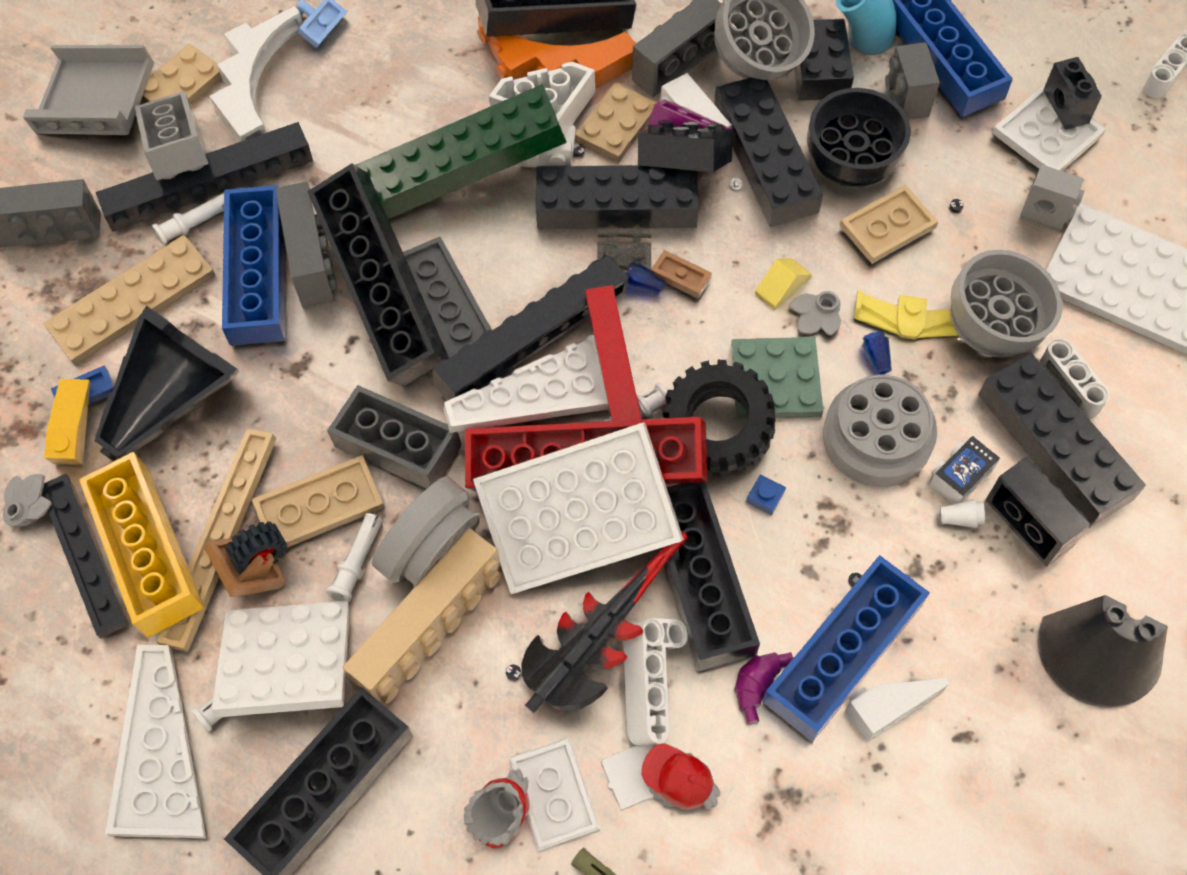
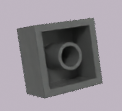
(913, 79)

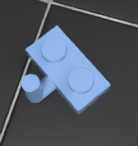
(320, 20)

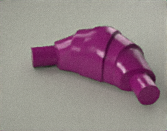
(755, 679)

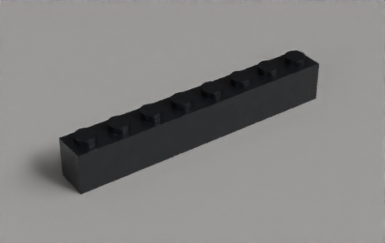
(227, 169)
(526, 332)

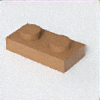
(681, 274)

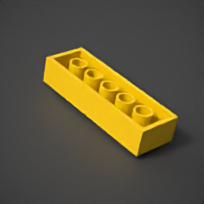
(141, 545)

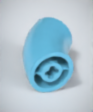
(870, 24)

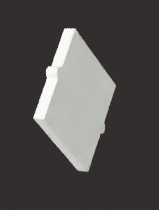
(625, 776)

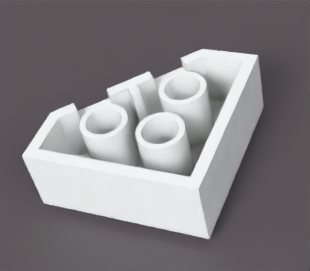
(566, 88)

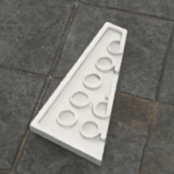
(540, 390)
(154, 770)

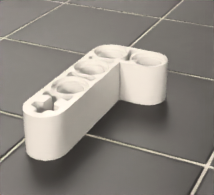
(647, 679)

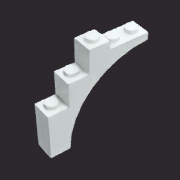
(241, 72)

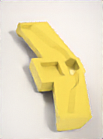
(907, 319)

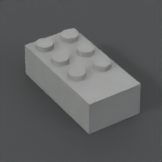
(170, 136)

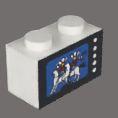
(963, 471)

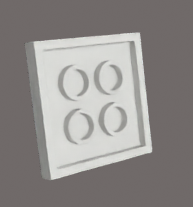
(1040, 136)

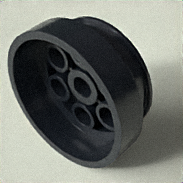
(857, 137)

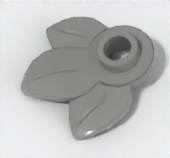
(814, 315)
(25, 500)

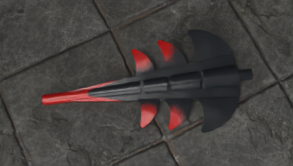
(560, 674)

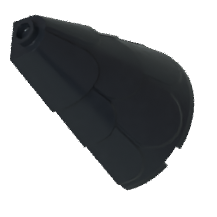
(157, 385)

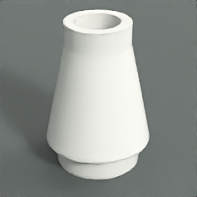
(964, 514)

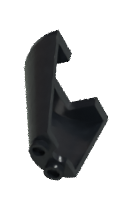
(1102, 652)

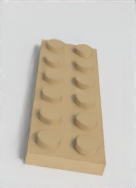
(118, 303)

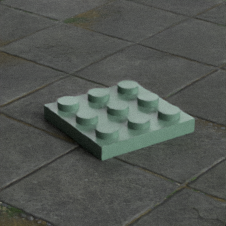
(789, 371)

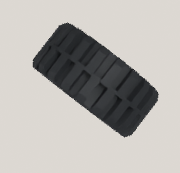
(734, 383)

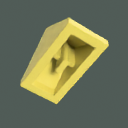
(782, 281)

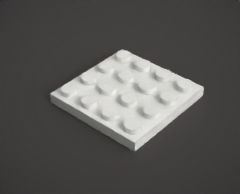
(282, 659)

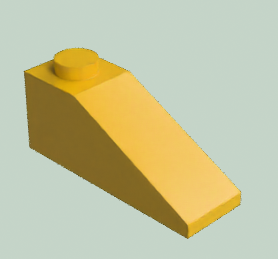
(68, 423)

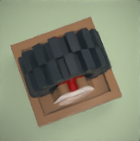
(249, 560)

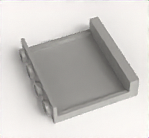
(92, 90)

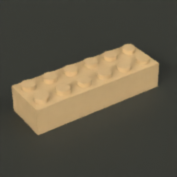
(424, 618)

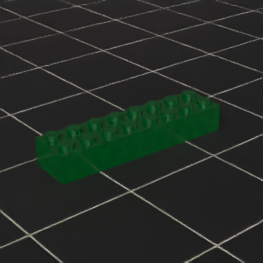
(464, 151)

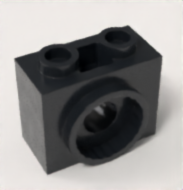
(1072, 92)

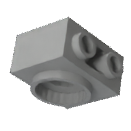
(1053, 197)

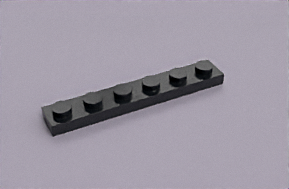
(84, 557)

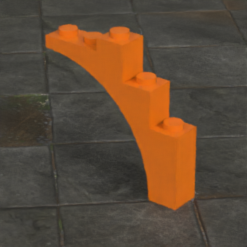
(519, 55)

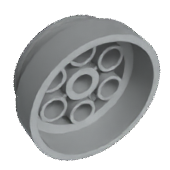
(741, 48)
(1004, 303)
(861, 456)
(425, 532)

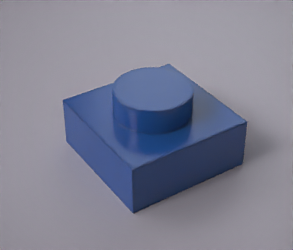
(766, 494)

